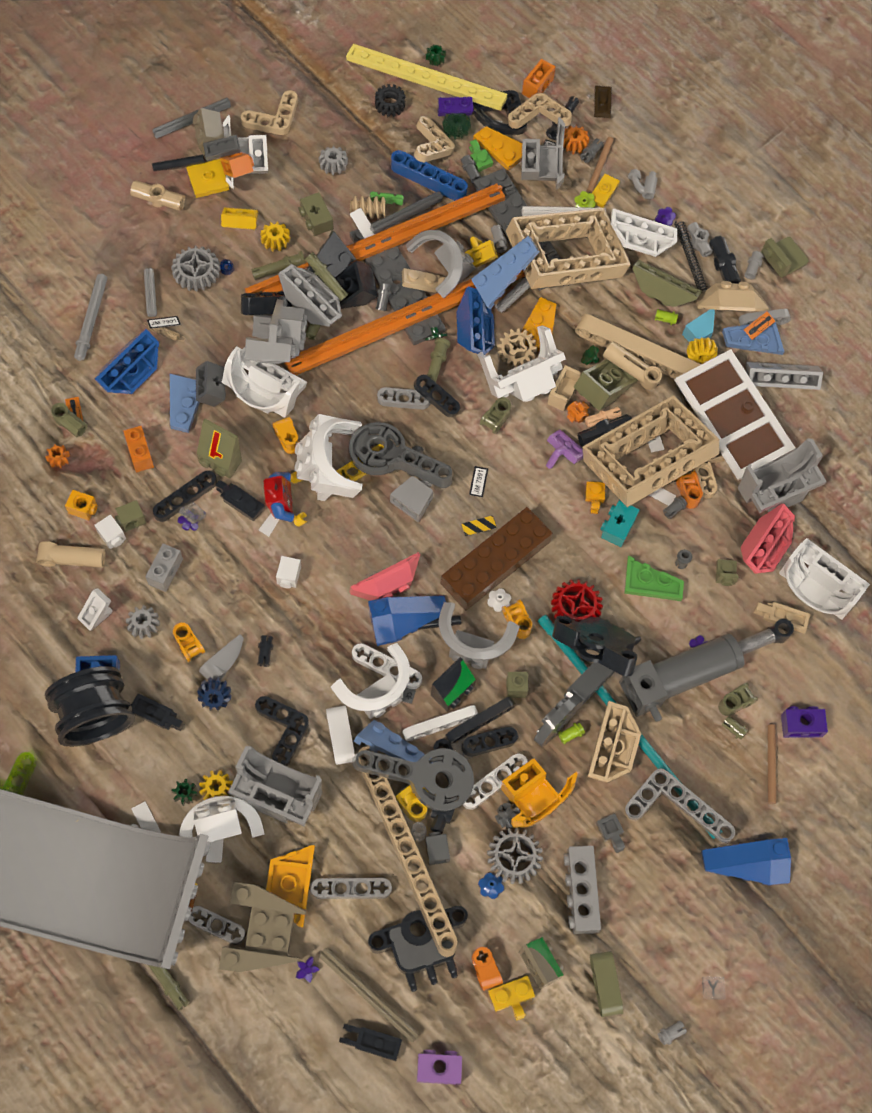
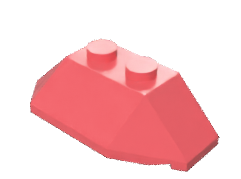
(768, 540)
(388, 581)

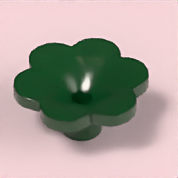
(435, 334)
(590, 355)

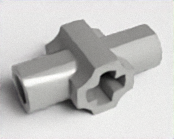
(699, 239)

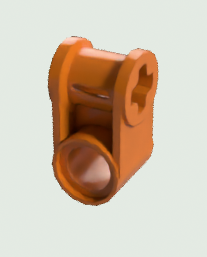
(690, 486)
(487, 972)

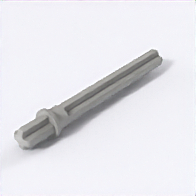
(90, 317)

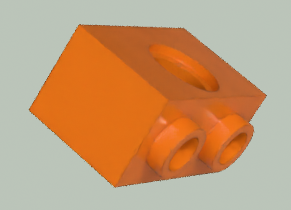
(538, 78)
(237, 164)
(138, 449)

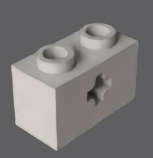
(164, 567)

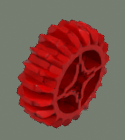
(560, 598)

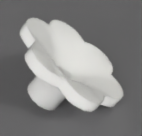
(496, 602)

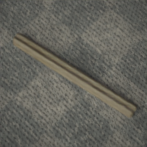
(369, 995)

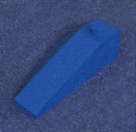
(401, 615)

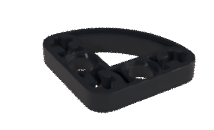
(503, 128)

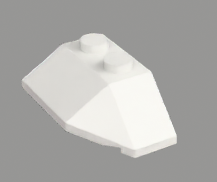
(642, 234)

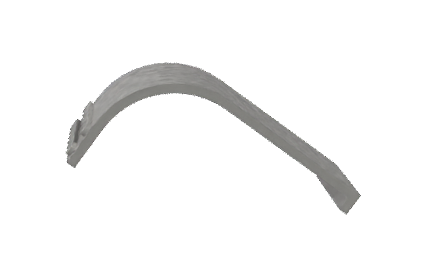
(95, 880)

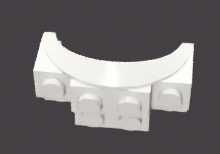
(264, 385)

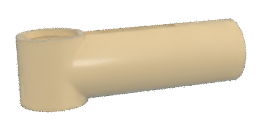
(633, 366)
(51, 554)

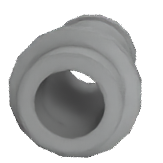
(671, 1033)

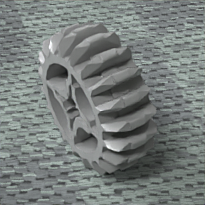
(186, 262)
(523, 856)

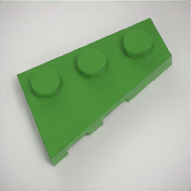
(648, 582)

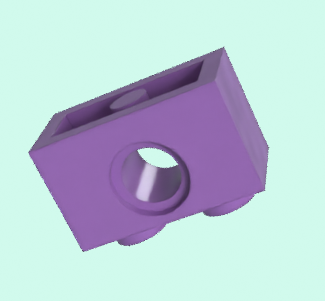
(427, 1074)

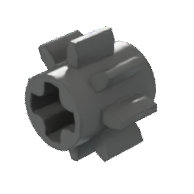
(506, 813)

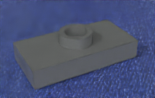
(221, 147)

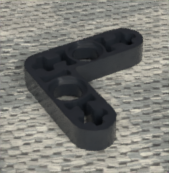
(288, 722)

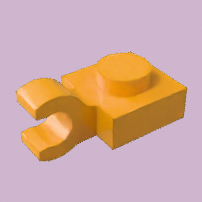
(595, 494)

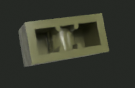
(316, 214)

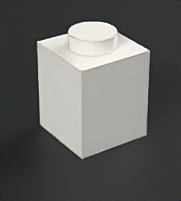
(110, 532)
(288, 572)

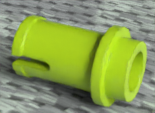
(665, 316)
(571, 733)

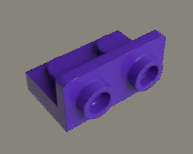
(455, 105)

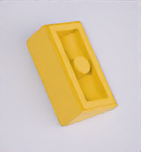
(239, 218)

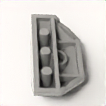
(307, 291)

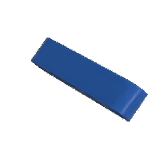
(428, 175)

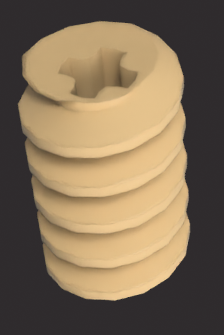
(369, 207)

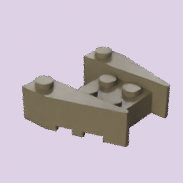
(267, 933)

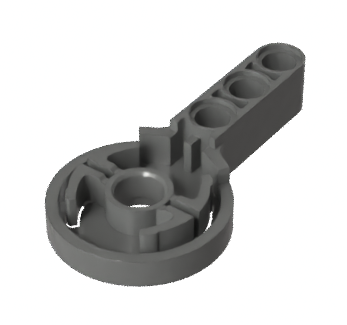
(394, 457)
(574, 698)
(423, 774)

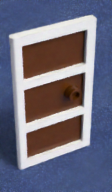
(735, 413)

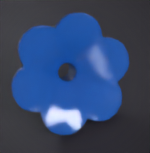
(487, 889)

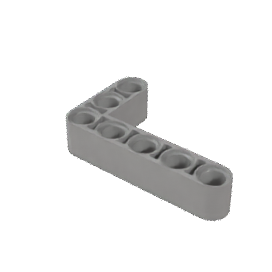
(681, 802)

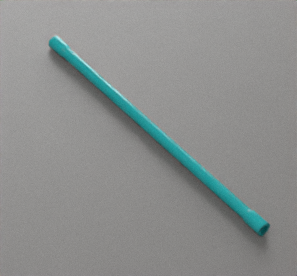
(548, 626)

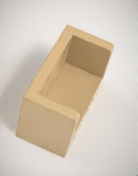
(564, 389)

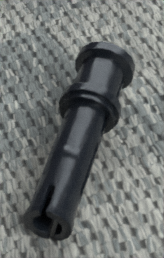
(552, 131)

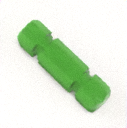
(389, 198)

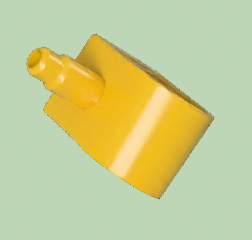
(406, 800)

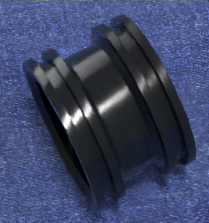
(89, 706)

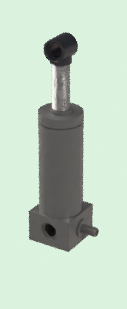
(659, 681)

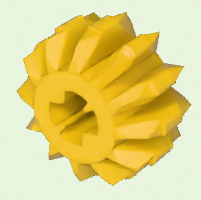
(275, 236)
(702, 350)
(208, 786)

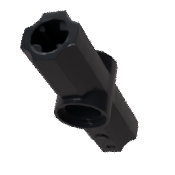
(724, 260)
(601, 428)

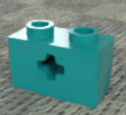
(615, 532)

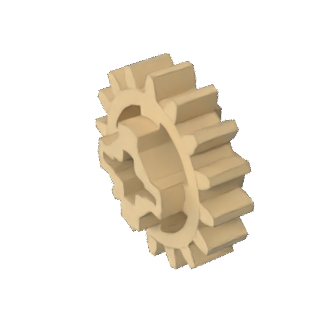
(511, 343)

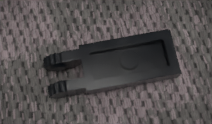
(373, 1042)

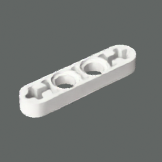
(387, 665)
(439, 723)
(494, 781)

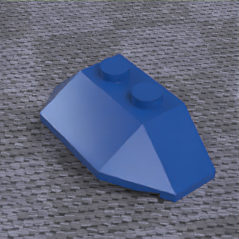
(475, 323)
(130, 365)

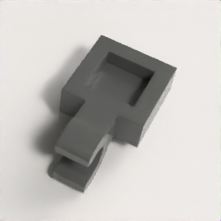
(610, 830)

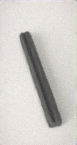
(188, 118)
(406, 212)

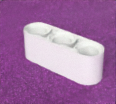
(340, 734)

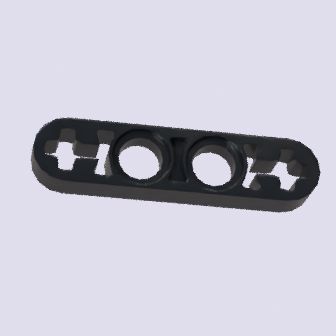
(184, 495)
(480, 720)

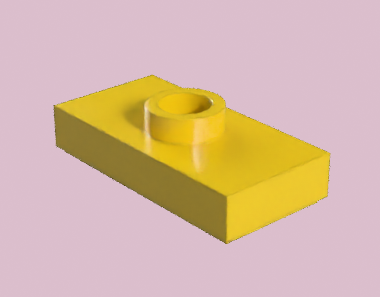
(605, 190)

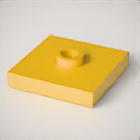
(207, 178)

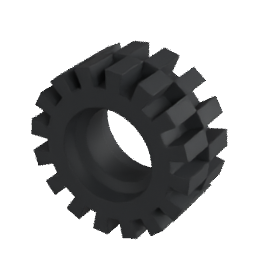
(390, 108)

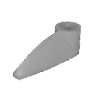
(222, 660)

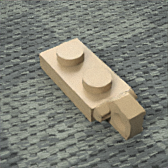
(421, 280)
(774, 611)

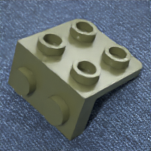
(784, 256)

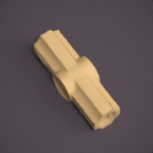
(157, 195)

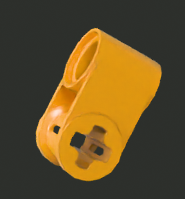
(287, 434)
(517, 614)
(189, 644)

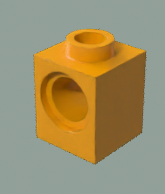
(76, 499)

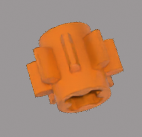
(577, 411)
(57, 456)

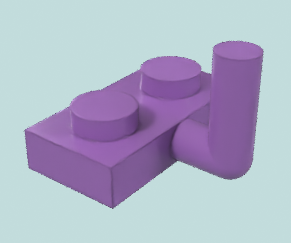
(565, 446)

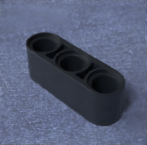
(261, 303)

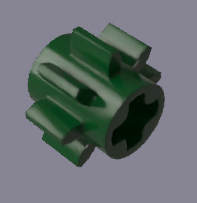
(435, 55)
(184, 785)

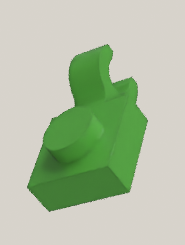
(480, 157)

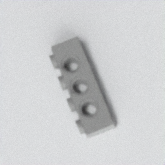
(785, 375)
(583, 856)

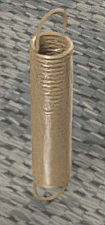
(166, 332)

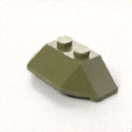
(663, 286)

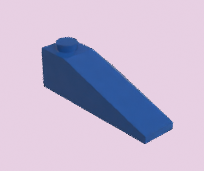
(754, 861)

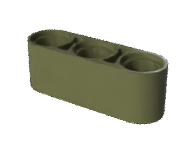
(606, 984)

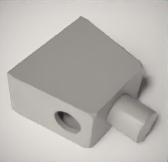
(413, 497)

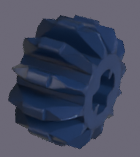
(214, 693)

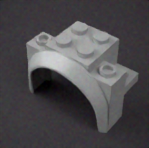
(280, 335)
(784, 480)
(275, 788)

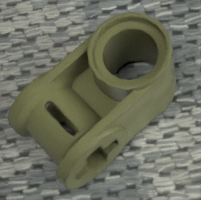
(494, 416)
(739, 698)

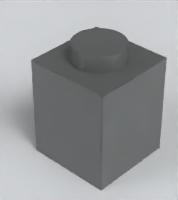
(437, 848)

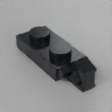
(240, 500)
(155, 713)

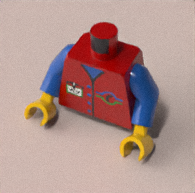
(279, 497)

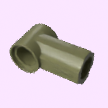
(68, 420)

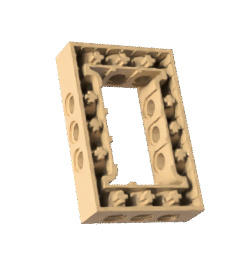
(608, 262)
(697, 448)

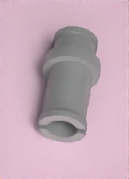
(499, 239)
(754, 262)

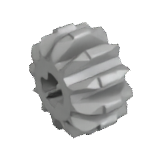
(333, 160)
(142, 629)

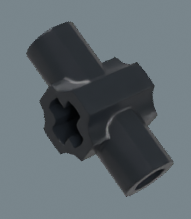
(440, 819)

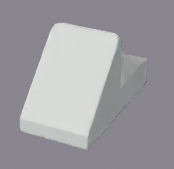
(95, 610)

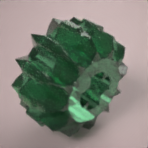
(456, 125)

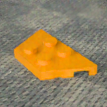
(290, 878)

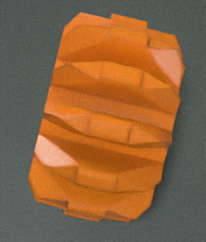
(575, 139)

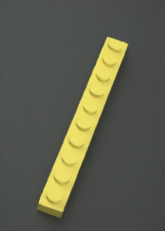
(426, 77)

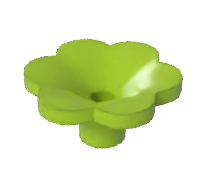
(589, 197)

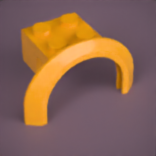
(534, 794)

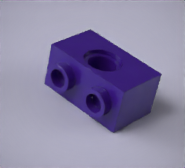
(794, 728)

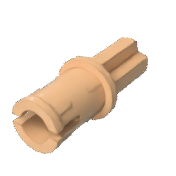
(609, 414)

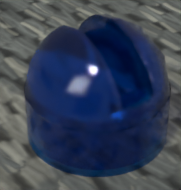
(230, 270)

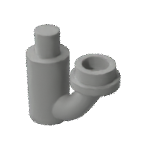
(649, 187)

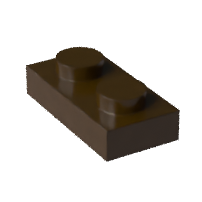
(602, 101)

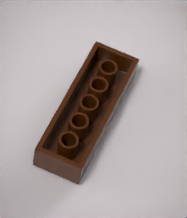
(496, 558)

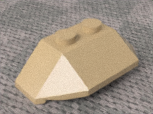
(732, 297)
(615, 744)

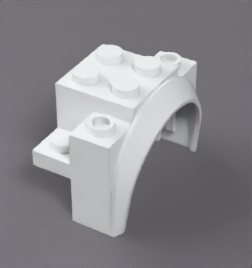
(529, 378)
(315, 458)
(822, 580)

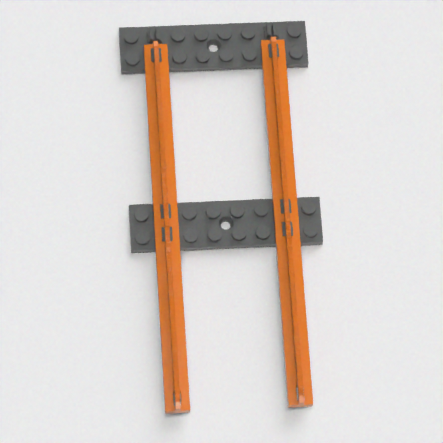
(411, 306)

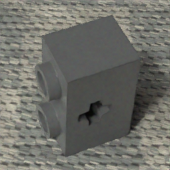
(209, 384)

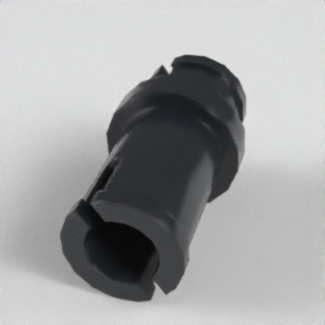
(265, 650)

